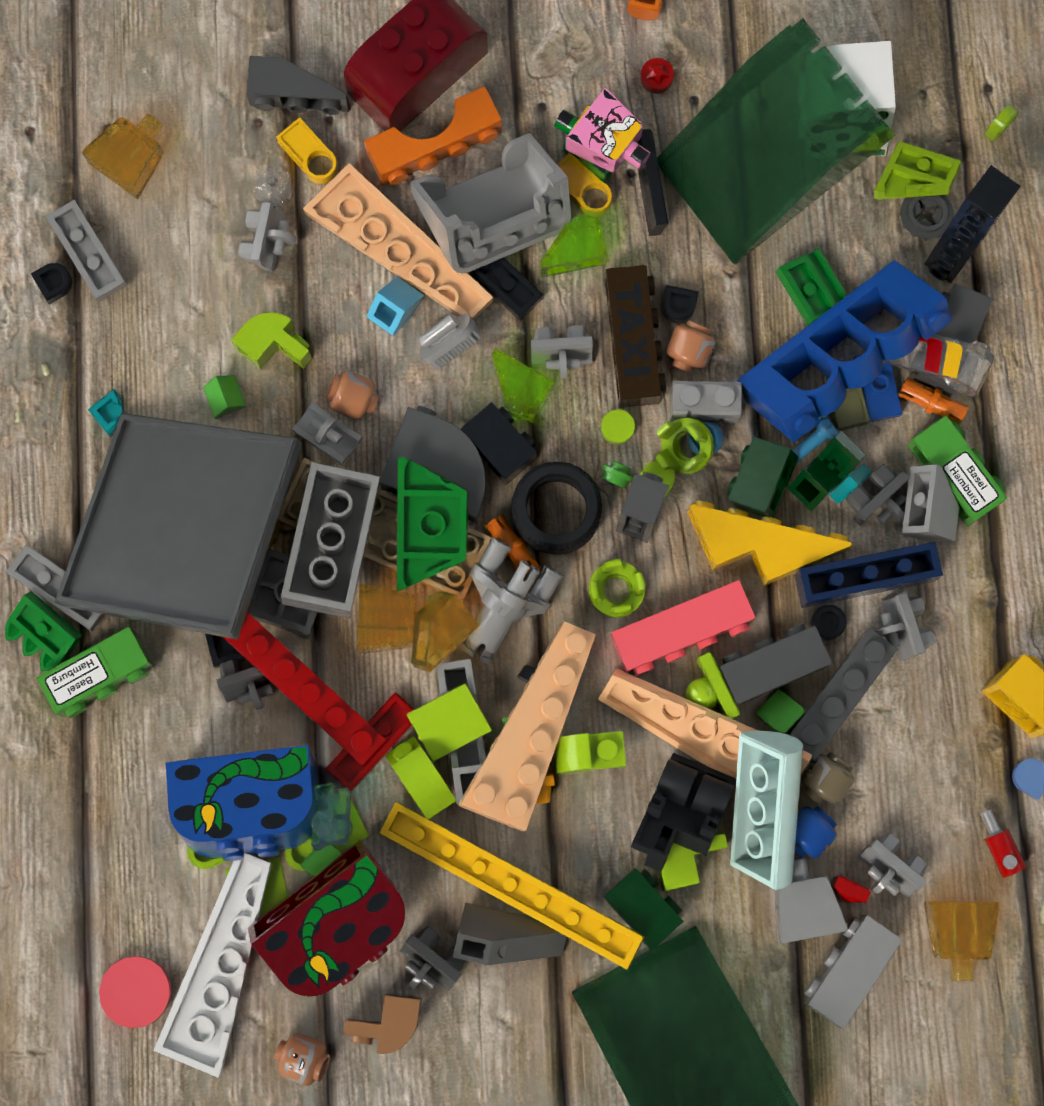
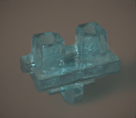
(332, 821)

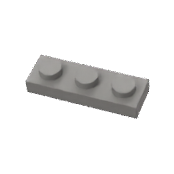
(86, 251)
(45, 580)

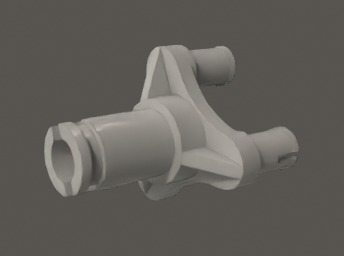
(506, 601)

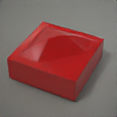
(849, 890)

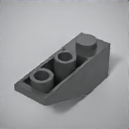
(285, 85)
(504, 937)

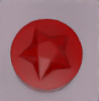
(657, 75)

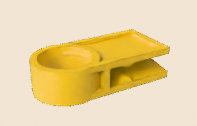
(304, 146)
(580, 181)

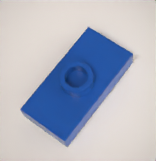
(882, 396)

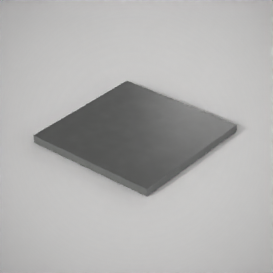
(179, 524)

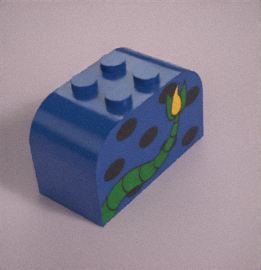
(243, 801)

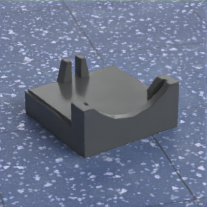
(267, 603)

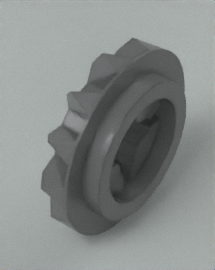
(922, 228)

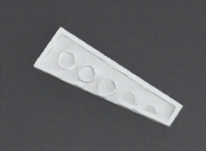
(209, 996)

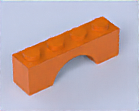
(398, 155)

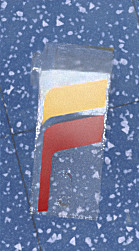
(957, 362)

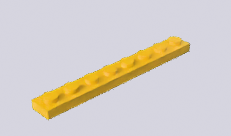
(512, 885)

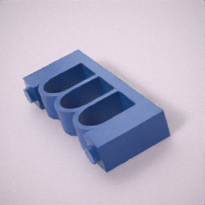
(797, 410)

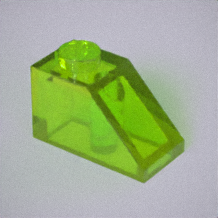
(576, 248)
(521, 387)

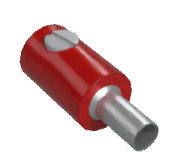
(1002, 846)

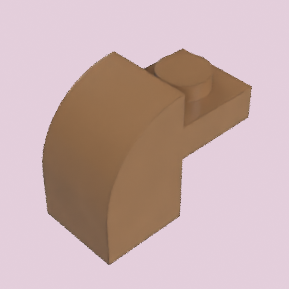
(396, 1027)

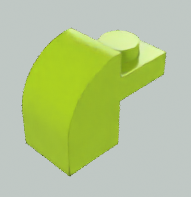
(265, 334)
(589, 752)
(420, 777)
(680, 865)

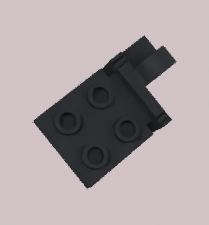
(683, 810)

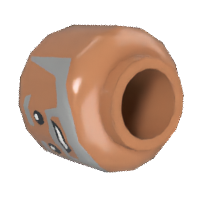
(691, 346)
(352, 395)
(302, 1059)

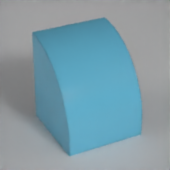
(394, 305)

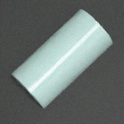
(766, 806)

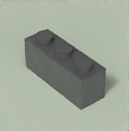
(968, 314)
(642, 506)
(774, 663)

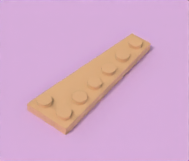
(378, 229)
(680, 722)
(521, 754)

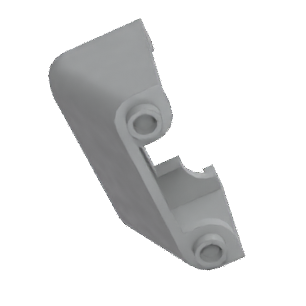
(498, 209)

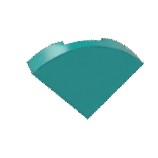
(108, 411)
(850, 483)

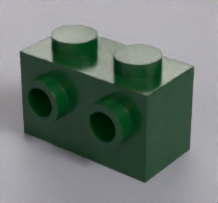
(762, 477)
(644, 908)

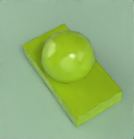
(712, 688)

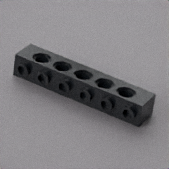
(971, 224)

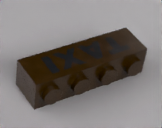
(633, 337)

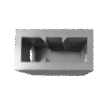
(806, 907)

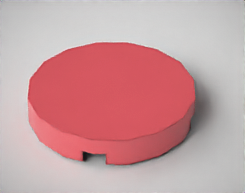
(135, 992)

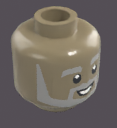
(827, 779)

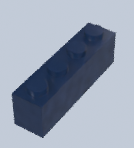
(868, 574)

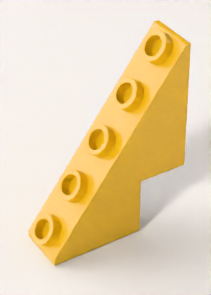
(773, 547)

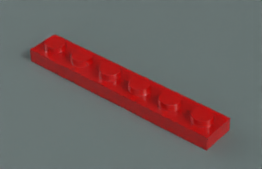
(306, 690)

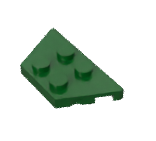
(429, 523)

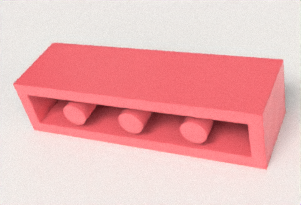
(683, 627)

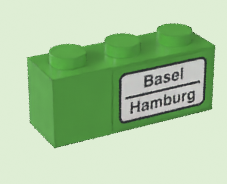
(964, 468)
(95, 673)

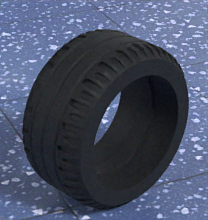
(563, 473)

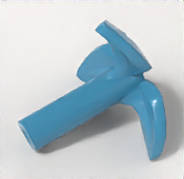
(824, 431)

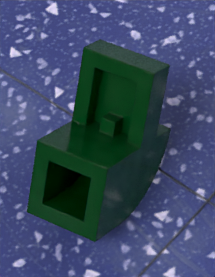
(826, 471)

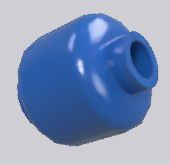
(813, 832)

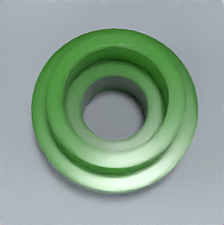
(617, 474)

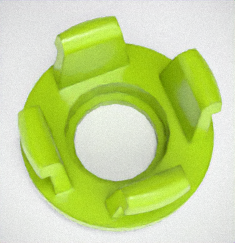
(671, 454)
(616, 569)

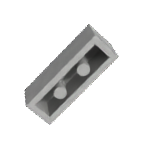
(851, 970)

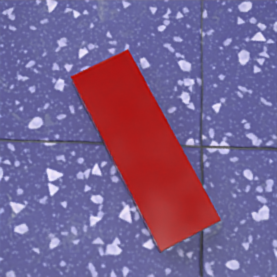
(392, 725)

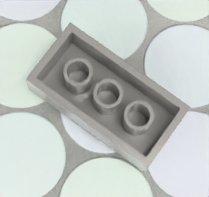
(330, 540)

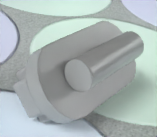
(448, 339)

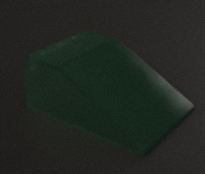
(772, 141)
(680, 1031)

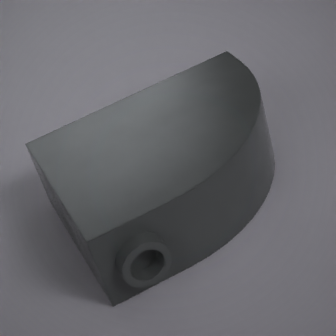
(440, 449)

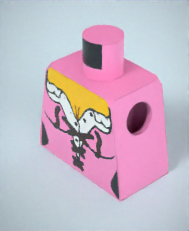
(608, 135)

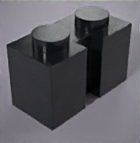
(500, 443)

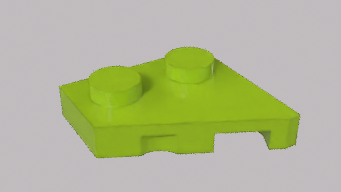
(916, 173)

